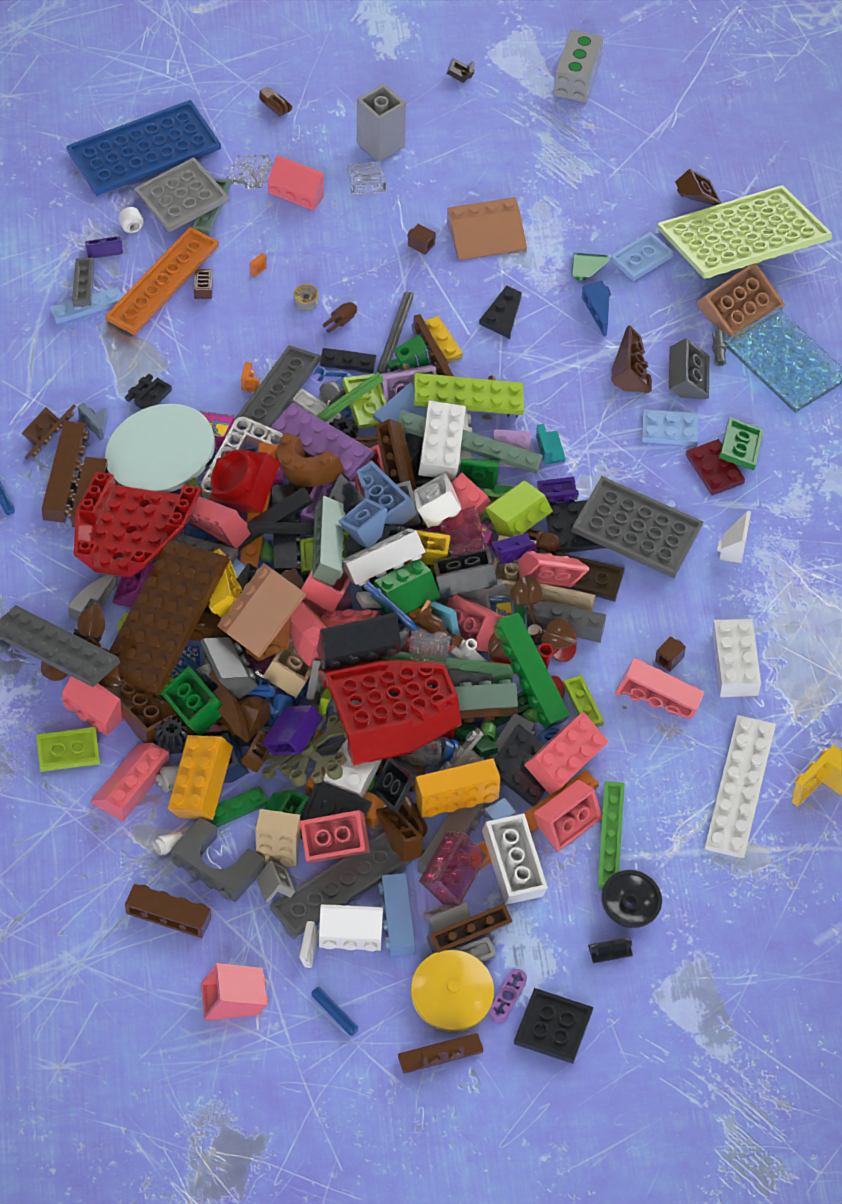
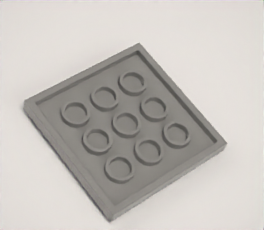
(181, 194)

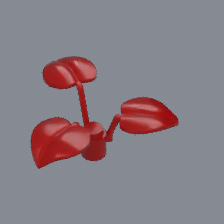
(546, 652)

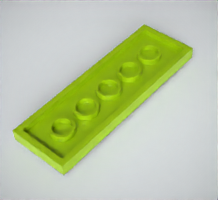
(473, 393)

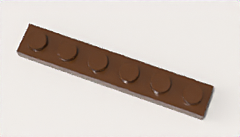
(420, 328)

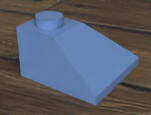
(365, 522)

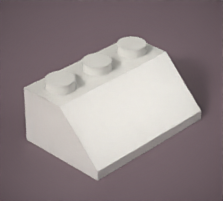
(350, 927)

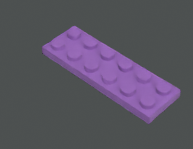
(320, 437)

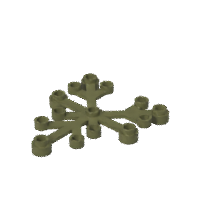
(331, 764)

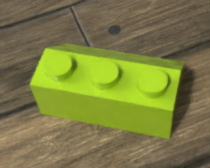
(518, 510)

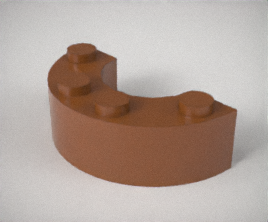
(306, 471)

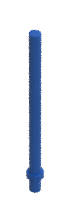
(376, 593)

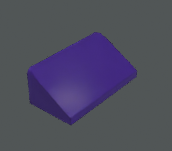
(104, 247)

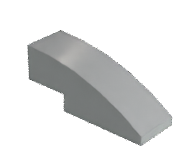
(94, 593)

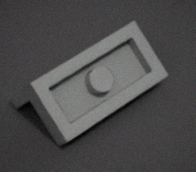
(274, 879)
(446, 915)

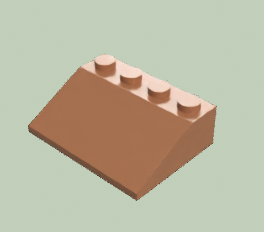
(486, 228)
(740, 301)
(261, 610)

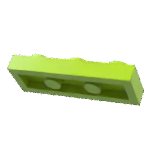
(582, 699)

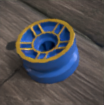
(448, 747)

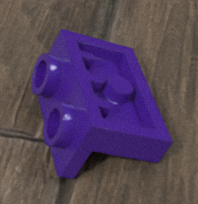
(512, 548)

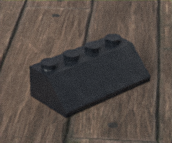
(359, 641)

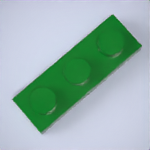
(239, 806)

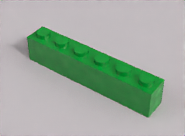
(531, 670)

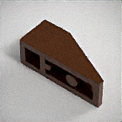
(401, 834)

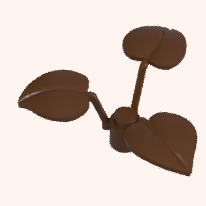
(91, 624)
(558, 632)

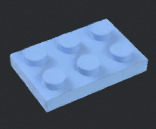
(641, 256)
(670, 427)

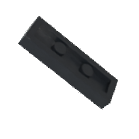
(348, 360)

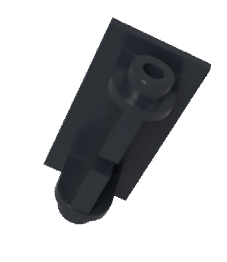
(610, 950)

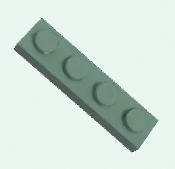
(206, 221)

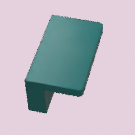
(549, 445)

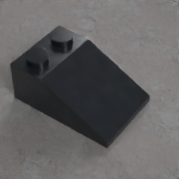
(394, 783)

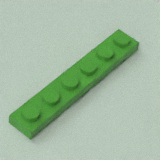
(610, 831)

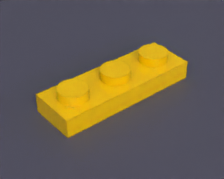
(444, 340)

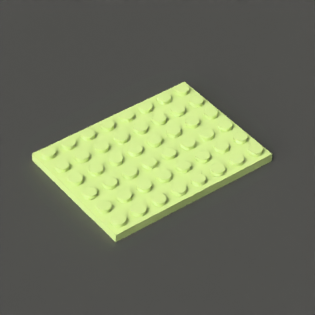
(744, 231)

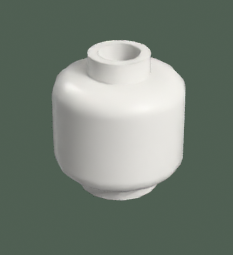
(130, 219)

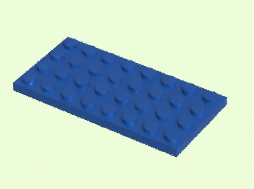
(143, 147)

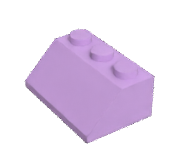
(397, 380)

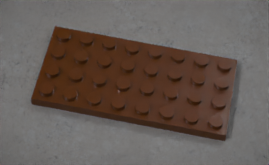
(166, 614)

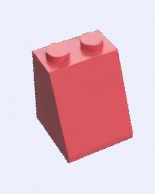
(233, 992)

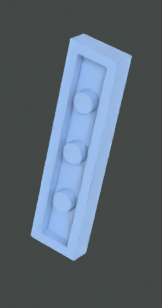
(100, 301)

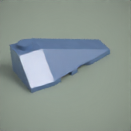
(385, 492)

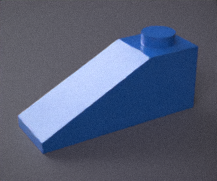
(597, 301)

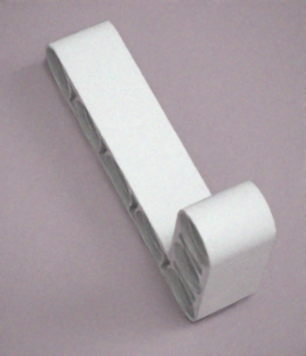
(241, 437)

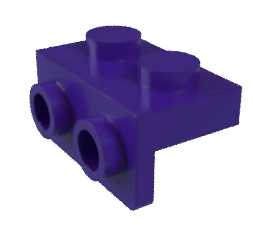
(558, 489)

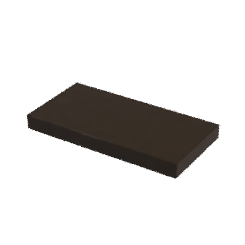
(600, 580)

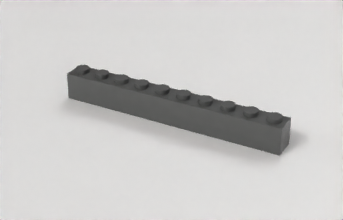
(468, 818)

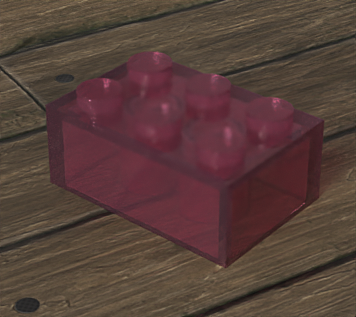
(453, 868)

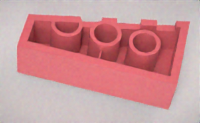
(219, 522)
(659, 689)

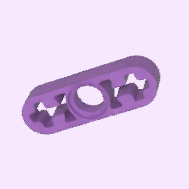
(508, 1004)

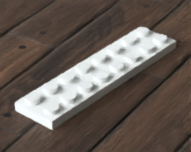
(740, 787)

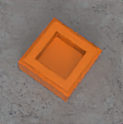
(258, 265)

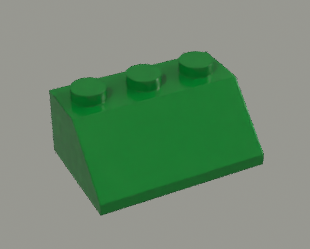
(408, 587)

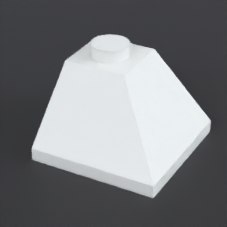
(734, 540)

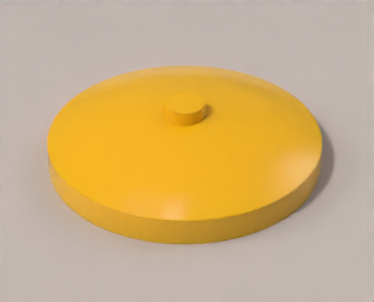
(452, 991)

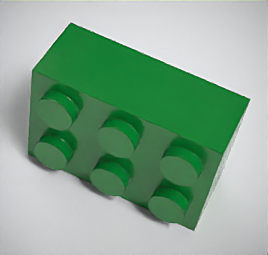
(193, 700)

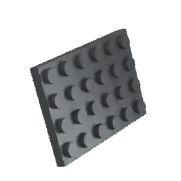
(637, 526)

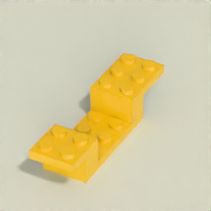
(826, 770)

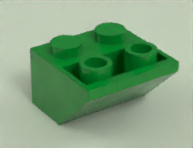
(287, 802)

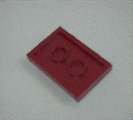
(714, 472)

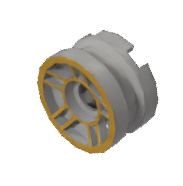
(305, 291)

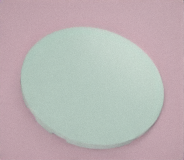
(160, 448)

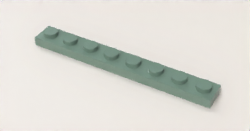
(480, 445)

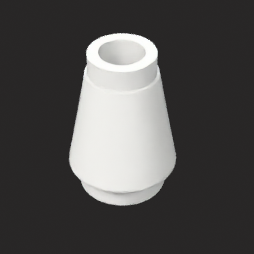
(165, 843)

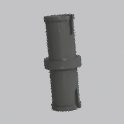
(719, 348)

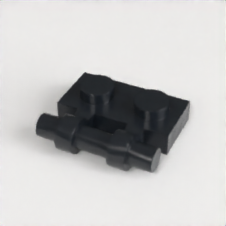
(153, 392)

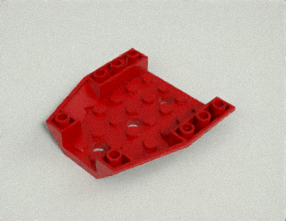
(113, 511)
(388, 724)

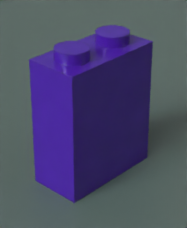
(292, 730)

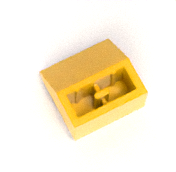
(435, 546)

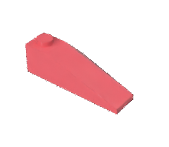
(305, 633)

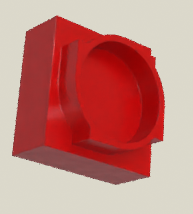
(243, 480)

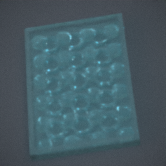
(786, 360)

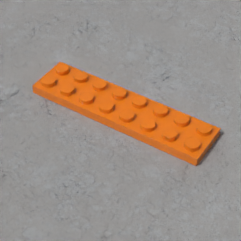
(162, 281)

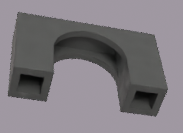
(229, 881)

